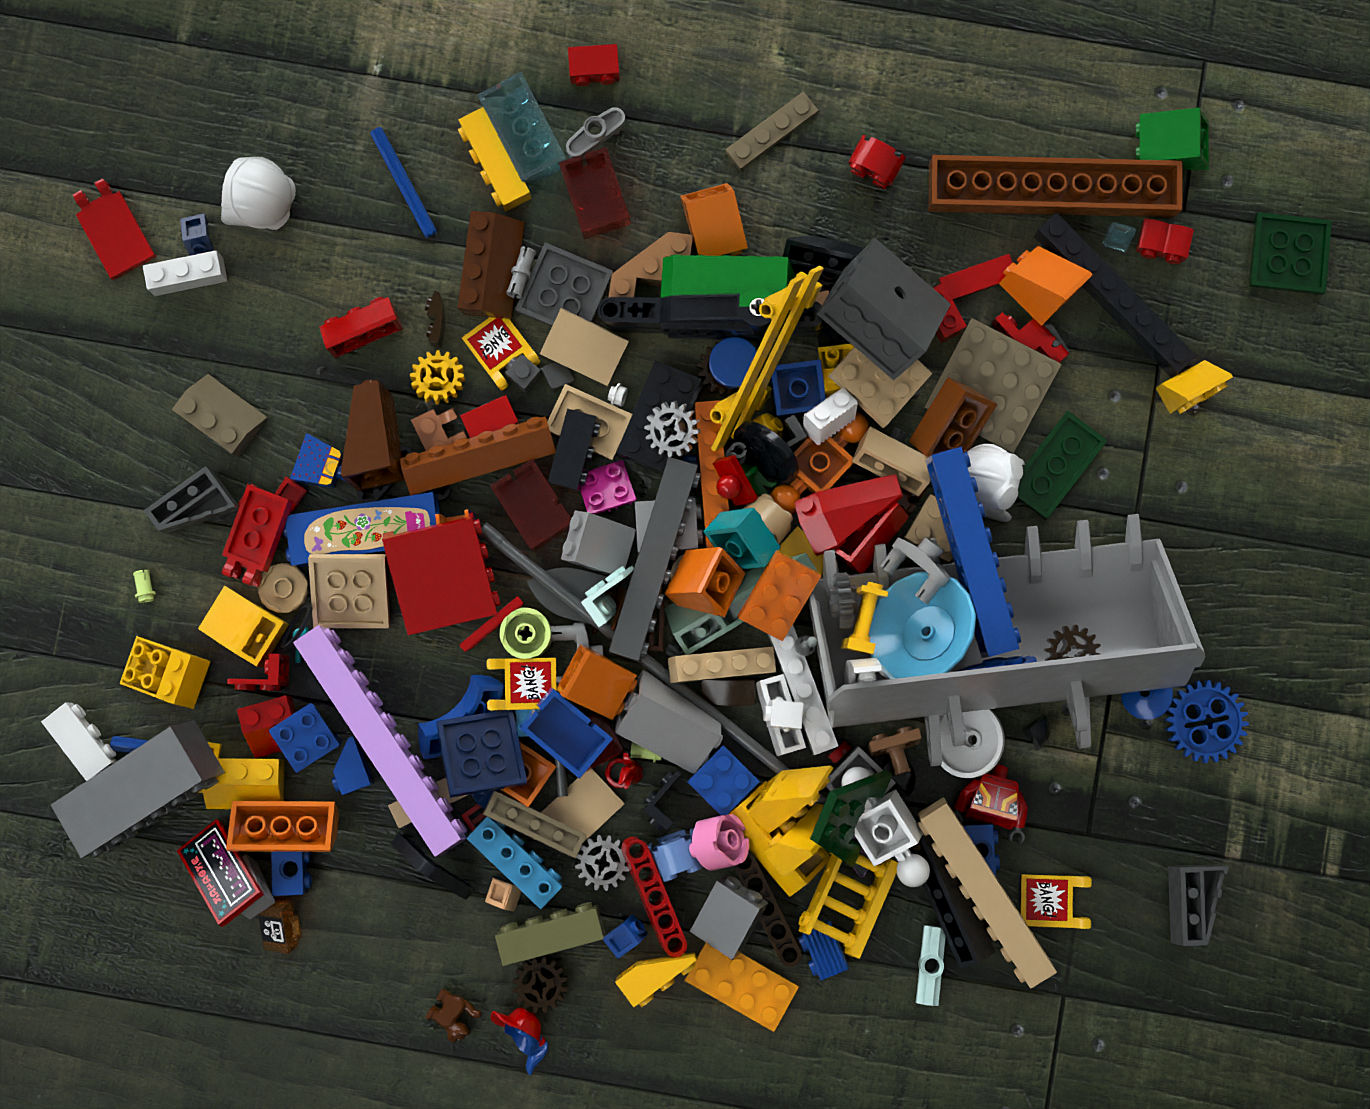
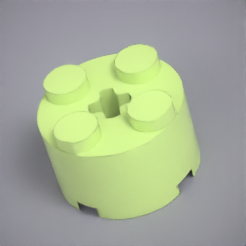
(517, 622)

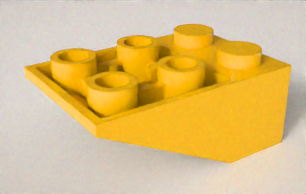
(1193, 386)
(243, 627)
(165, 672)
(788, 795)
(649, 975)

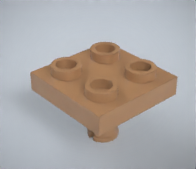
(895, 747)

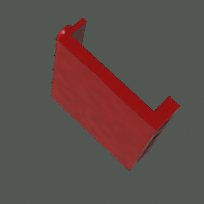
(441, 574)

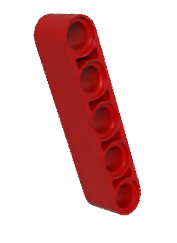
(662, 905)

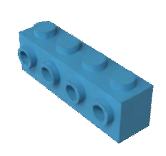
(515, 861)

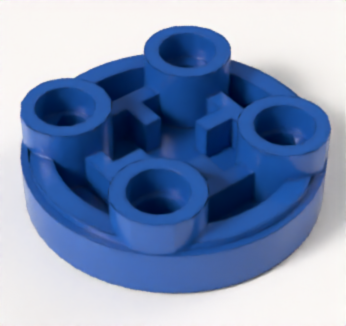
(731, 361)

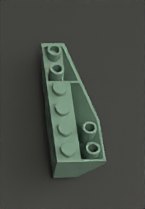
(697, 628)

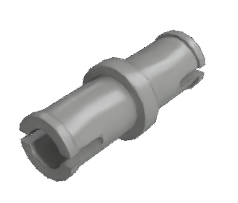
(521, 272)

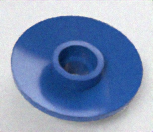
(1148, 707)

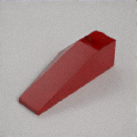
(838, 512)

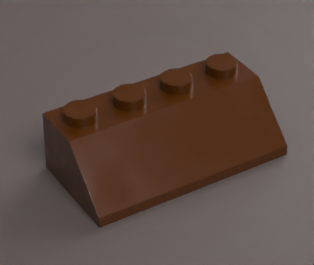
(488, 260)

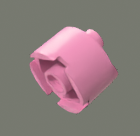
(719, 842)

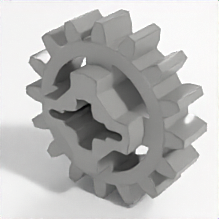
(682, 433)
(591, 860)

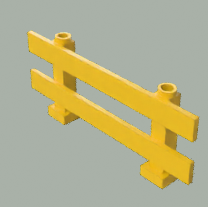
(755, 391)

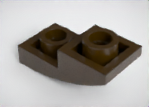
(436, 312)
(729, 691)

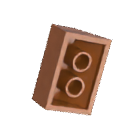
(952, 419)

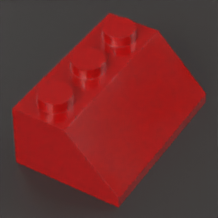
(360, 327)

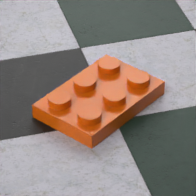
(779, 595)

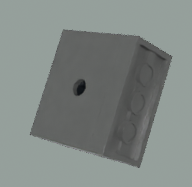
(884, 309)

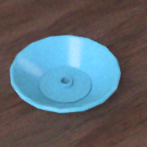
(903, 621)

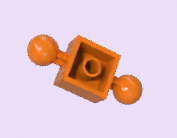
(821, 464)

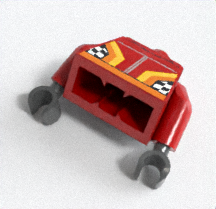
(995, 802)

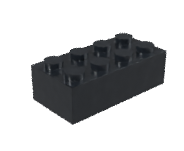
(662, 386)

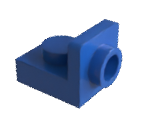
(625, 936)

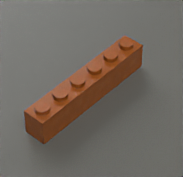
(477, 455)

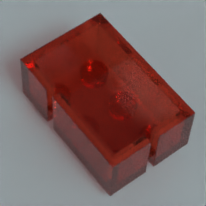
(595, 193)
(532, 505)

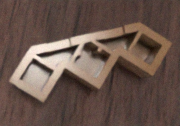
(647, 265)

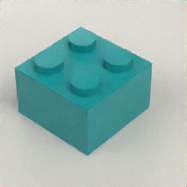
(743, 537)

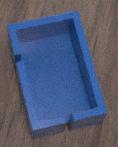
(564, 733)

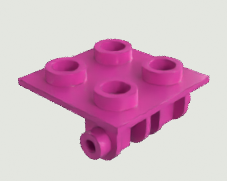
(607, 488)

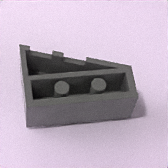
(192, 502)
(1193, 902)

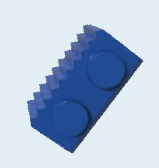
(825, 953)

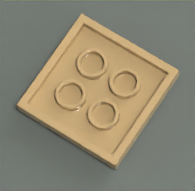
(875, 389)
(349, 590)

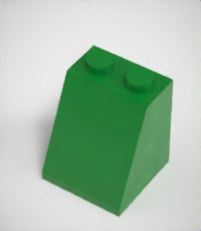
(1175, 137)

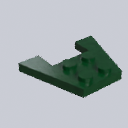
(842, 812)

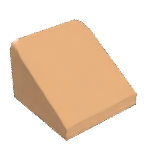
(503, 894)

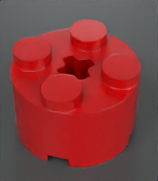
(876, 161)

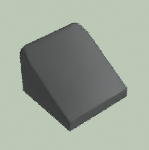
(557, 375)

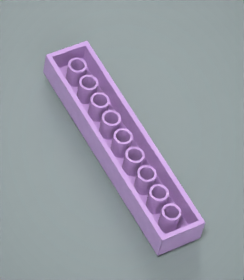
(380, 740)

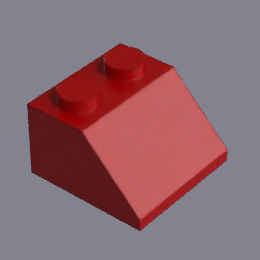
(259, 719)

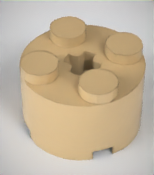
(773, 516)

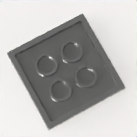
(565, 283)

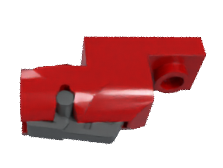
(1040, 338)

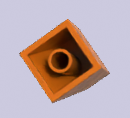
(714, 221)
(1043, 282)
(705, 581)
(597, 682)

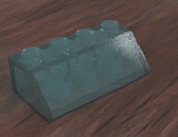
(523, 128)

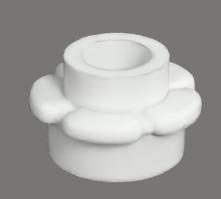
(618, 395)

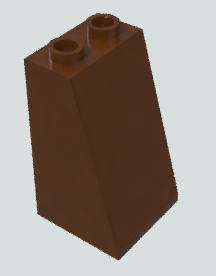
(372, 438)

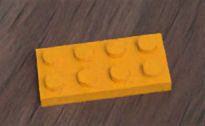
(743, 985)

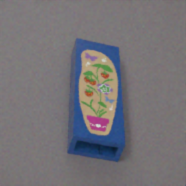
(356, 527)

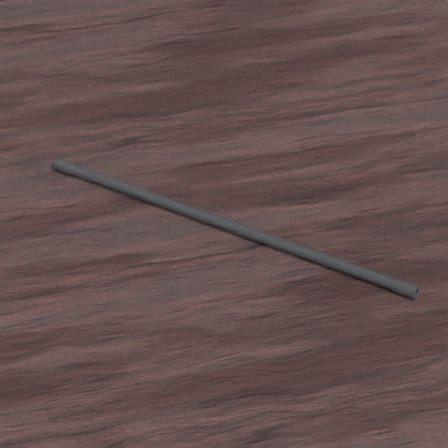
(498, 541)

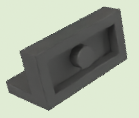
(794, 432)

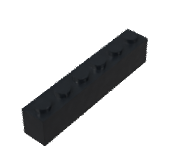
(954, 912)

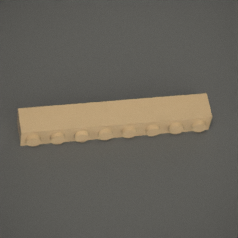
(986, 892)

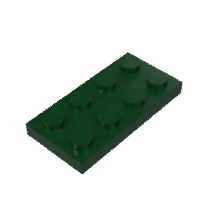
(1058, 464)

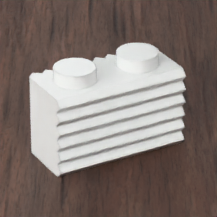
(830, 416)

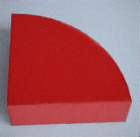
(838, 752)

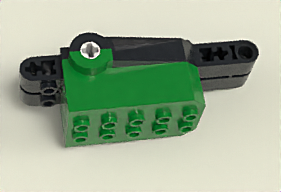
(711, 300)

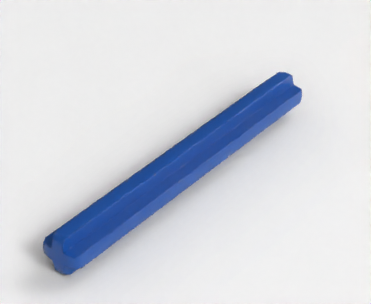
(403, 182)

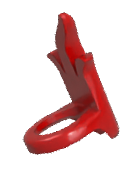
(629, 774)

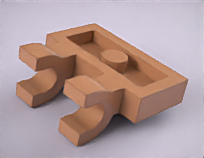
(431, 431)

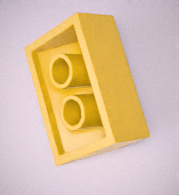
(246, 782)
(794, 845)

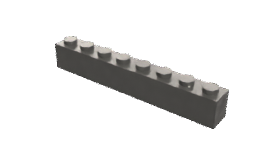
(653, 560)

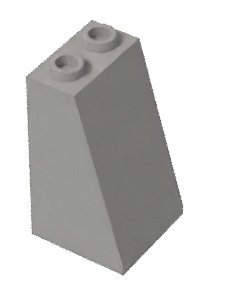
(668, 724)

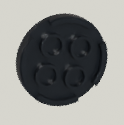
(767, 452)

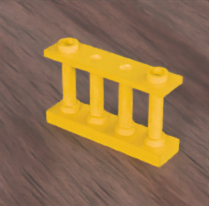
(859, 639)
(863, 918)

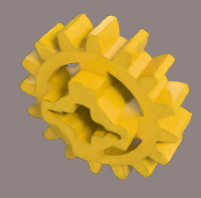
(434, 387)

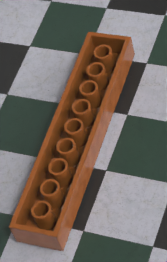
(1055, 186)

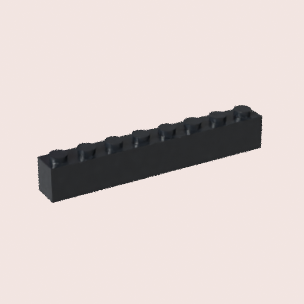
(1117, 297)

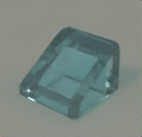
(1119, 236)

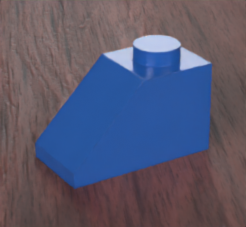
(351, 769)

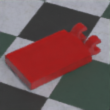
(113, 231)
(255, 534)

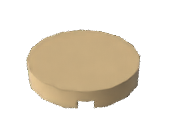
(283, 588)

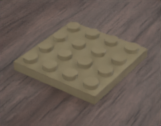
(1004, 373)

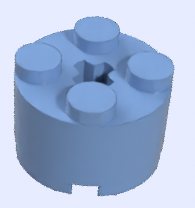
(673, 855)

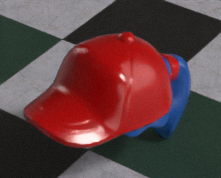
(526, 1032)

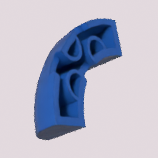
(474, 702)

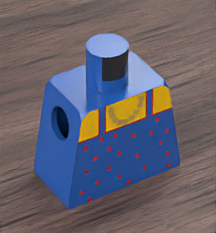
(317, 464)

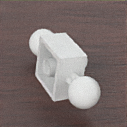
(889, 831)

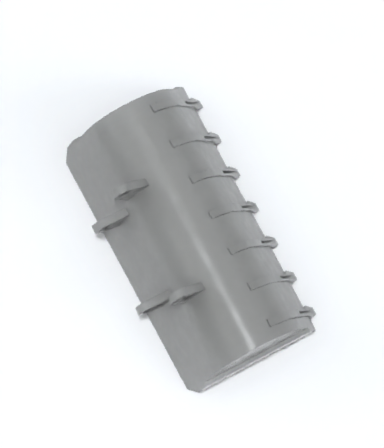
(1113, 590)

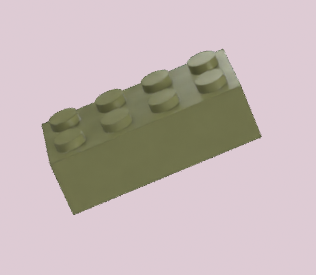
(551, 934)

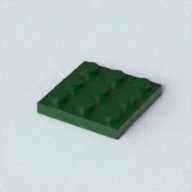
(1290, 253)

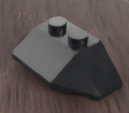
(811, 251)

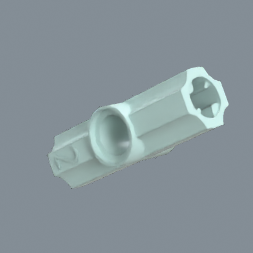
(929, 982)

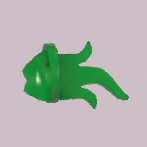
(756, 479)

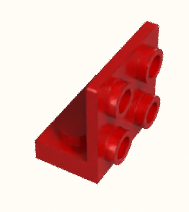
(278, 675)

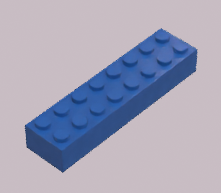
(972, 551)

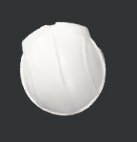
(256, 194)
(996, 478)

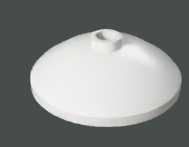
(973, 759)

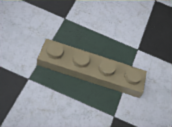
(771, 131)
(534, 824)

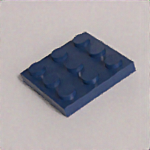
(481, 753)

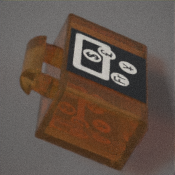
(280, 926)

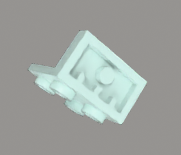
(597, 603)

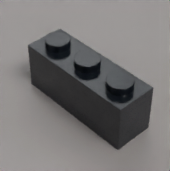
(574, 449)

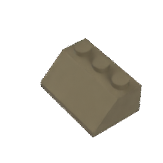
(220, 414)

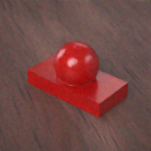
(733, 481)

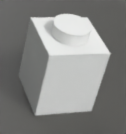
(783, 714)

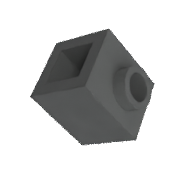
(523, 373)

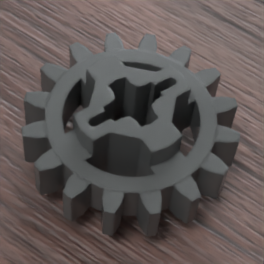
(843, 600)

